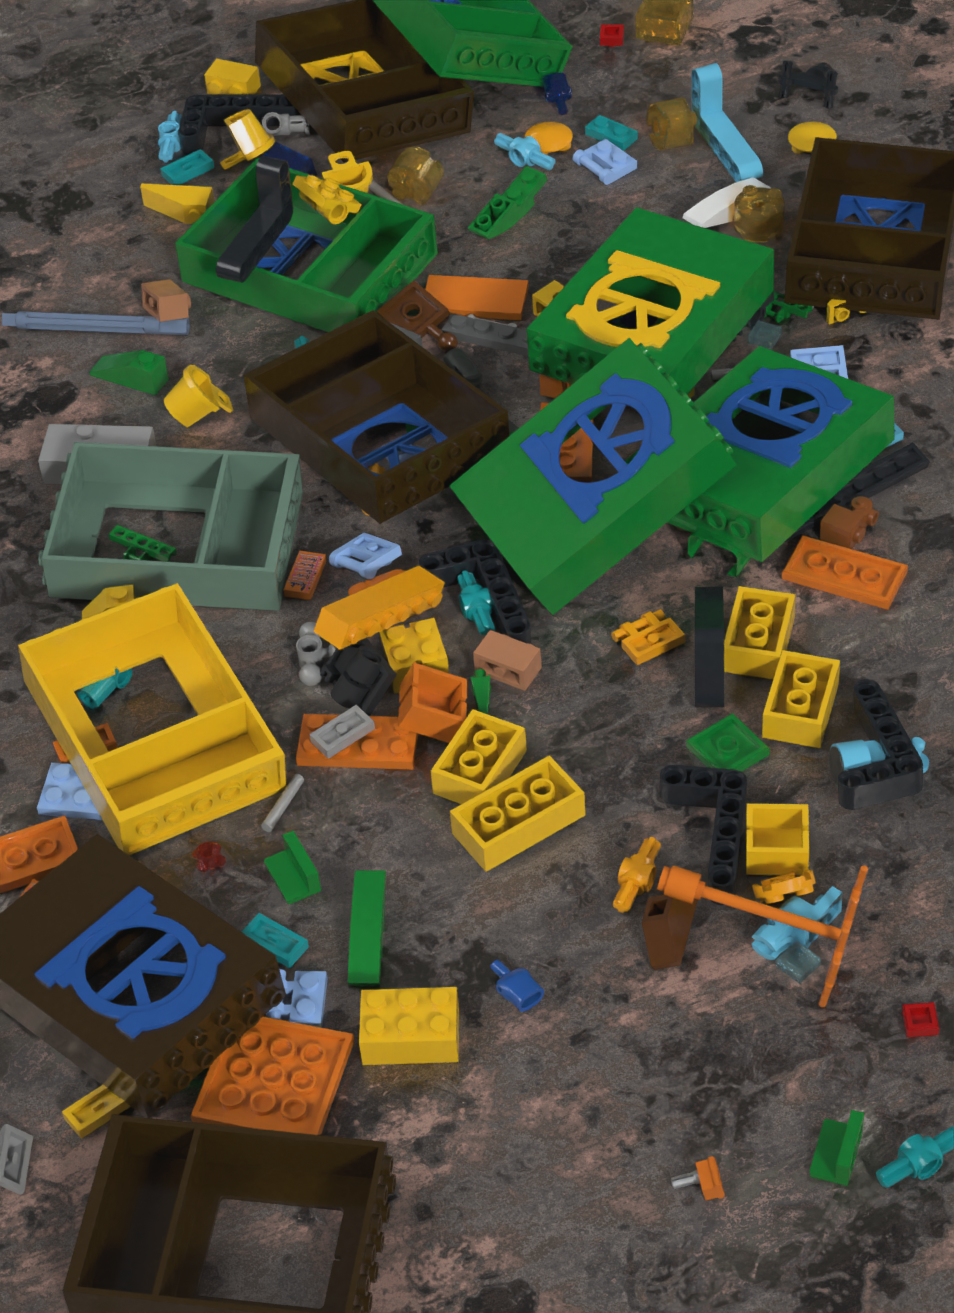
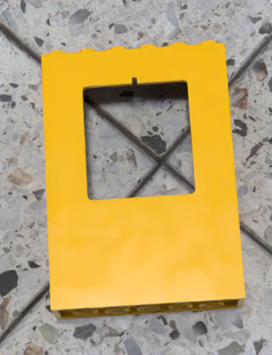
(176, 774)

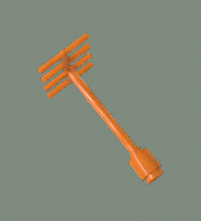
(686, 886)

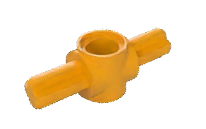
(636, 875)

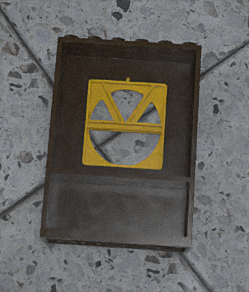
(369, 113)

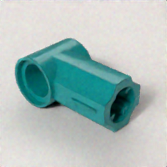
(97, 692)

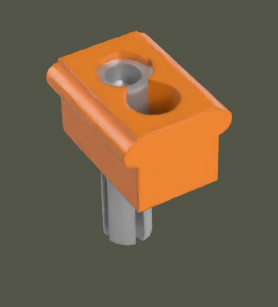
(707, 1175)

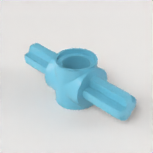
(169, 137)
(524, 151)

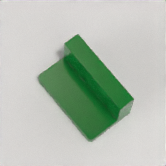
(293, 870)
(837, 1149)

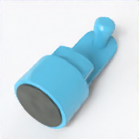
(859, 753)

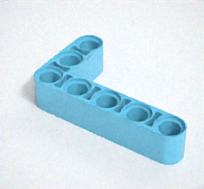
(716, 126)

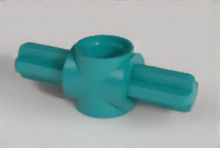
(475, 603)
(917, 1158)

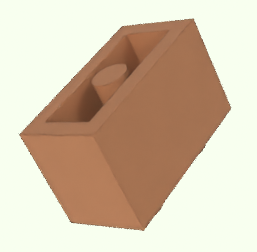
(165, 300)
(508, 660)

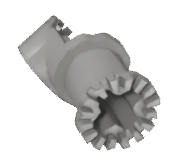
(287, 124)

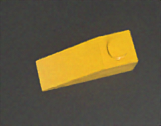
(178, 201)

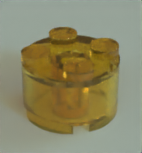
(671, 123)
(415, 175)
(759, 213)

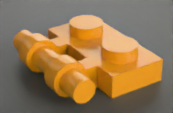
(653, 640)

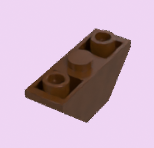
(666, 929)

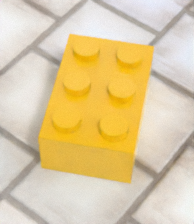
(758, 632)
(801, 699)
(478, 757)
(409, 1026)

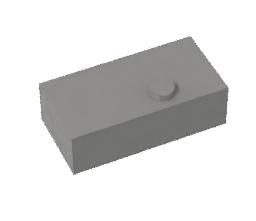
(61, 439)

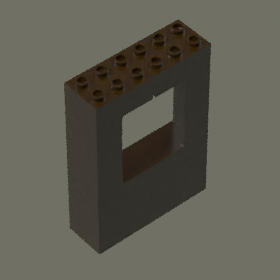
(161, 1196)

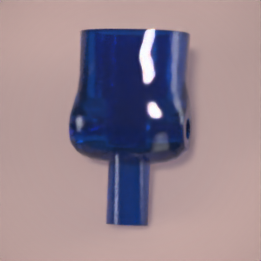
(557, 91)

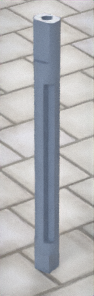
(95, 323)

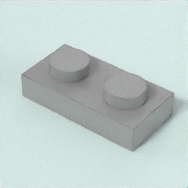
(342, 731)

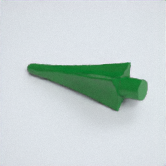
(481, 690)

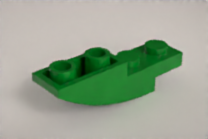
(507, 209)

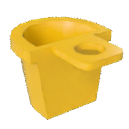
(248, 136)
(349, 174)
(195, 397)

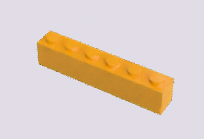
(379, 607)

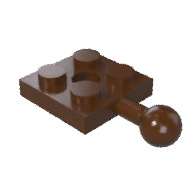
(430, 314)

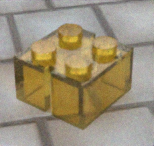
(664, 20)

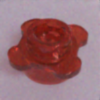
(207, 850)

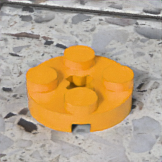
(774, 888)

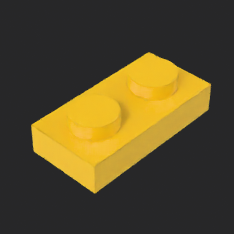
(93, 1110)

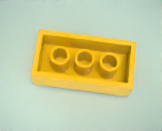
(517, 813)

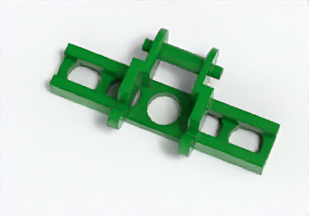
(787, 309)
(149, 553)

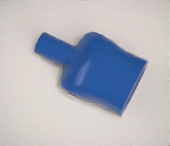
(517, 986)

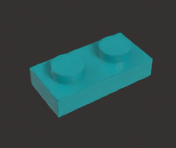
(616, 133)
(187, 168)
(276, 939)

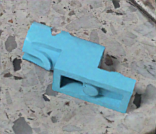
(777, 937)

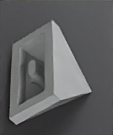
(14, 1158)

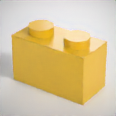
(232, 78)

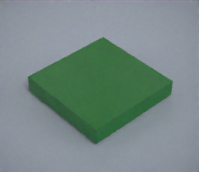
(728, 745)

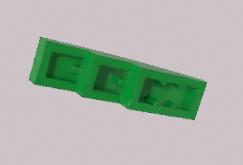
(367, 928)

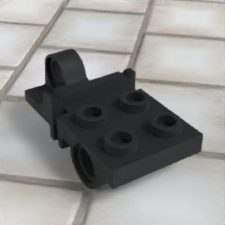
(358, 676)

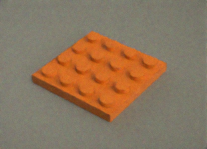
(275, 1078)

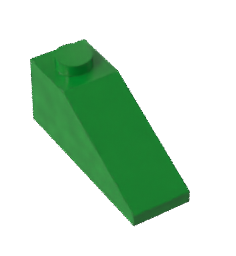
(133, 369)

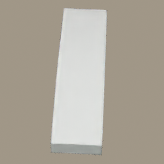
(719, 206)

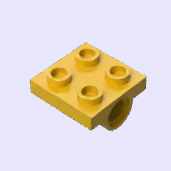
(327, 197)

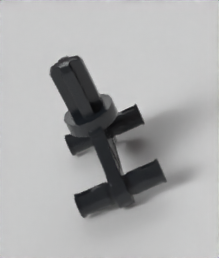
(814, 78)

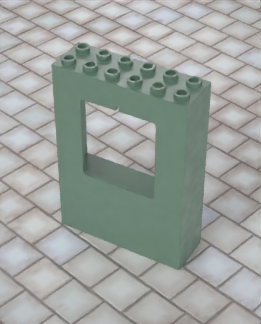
(244, 539)

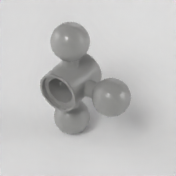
(311, 654)

